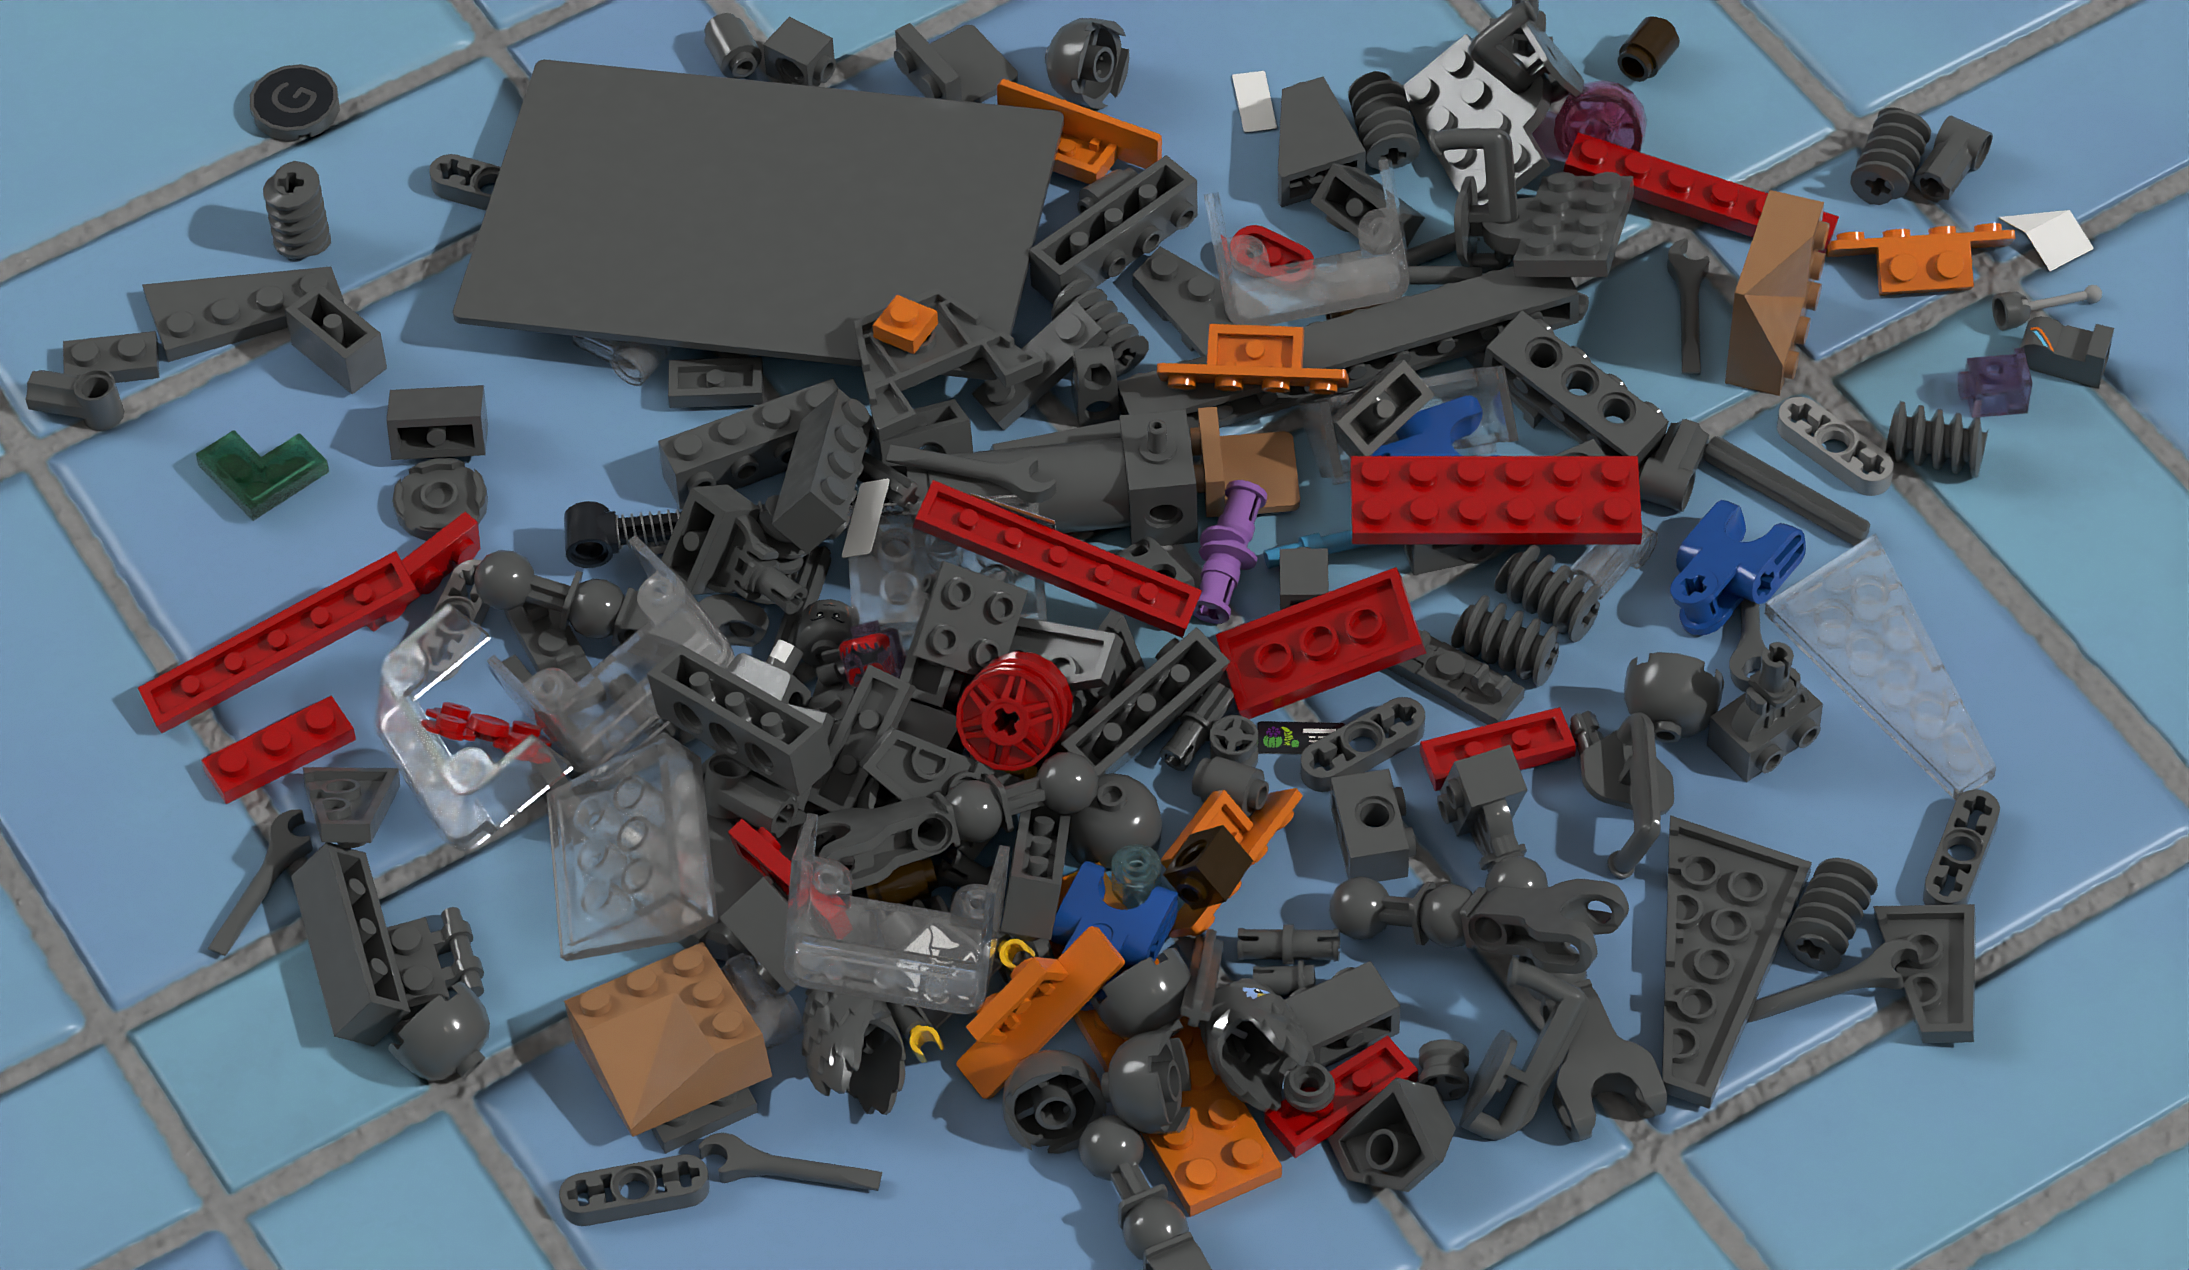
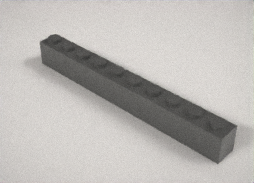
(1414, 328)

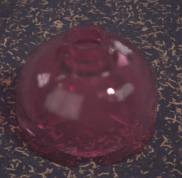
(1604, 112)

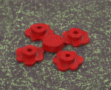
(456, 723)

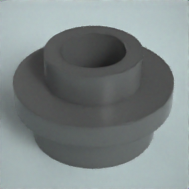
(1309, 1076)

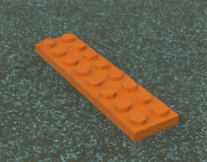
(1222, 1145)

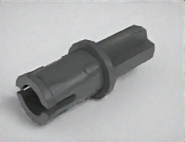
(1196, 726)

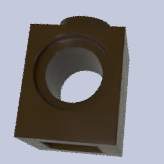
(1208, 867)

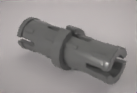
(1288, 944)

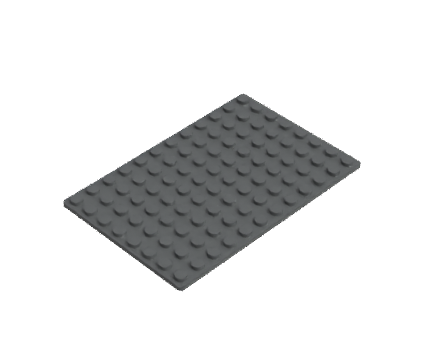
(752, 211)

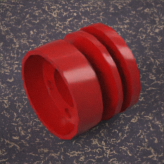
(1020, 685)

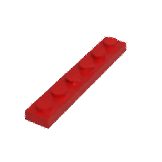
(1676, 186)
(1057, 558)
(278, 642)

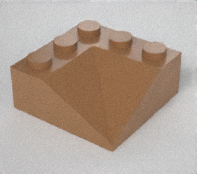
(1776, 293)
(668, 1039)

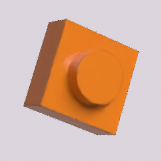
(905, 324)

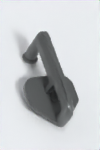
(1629, 775)
(1540, 1065)

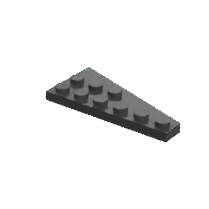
(1721, 937)

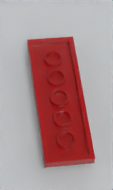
(1496, 500)

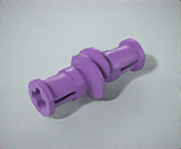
(1227, 551)

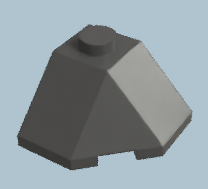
(1395, 1137)

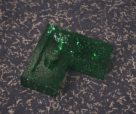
(258, 481)

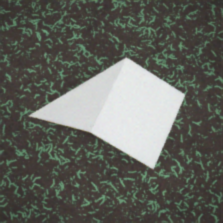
(2053, 235)

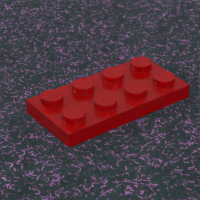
(1320, 643)

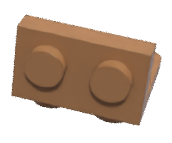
(1256, 458)

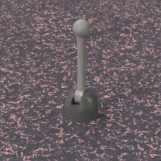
(2014, 309)

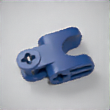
(1436, 429)
(1723, 571)
(1133, 932)

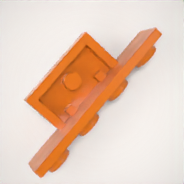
(1088, 138)
(1922, 261)
(1255, 357)
(1250, 833)
(1034, 1008)

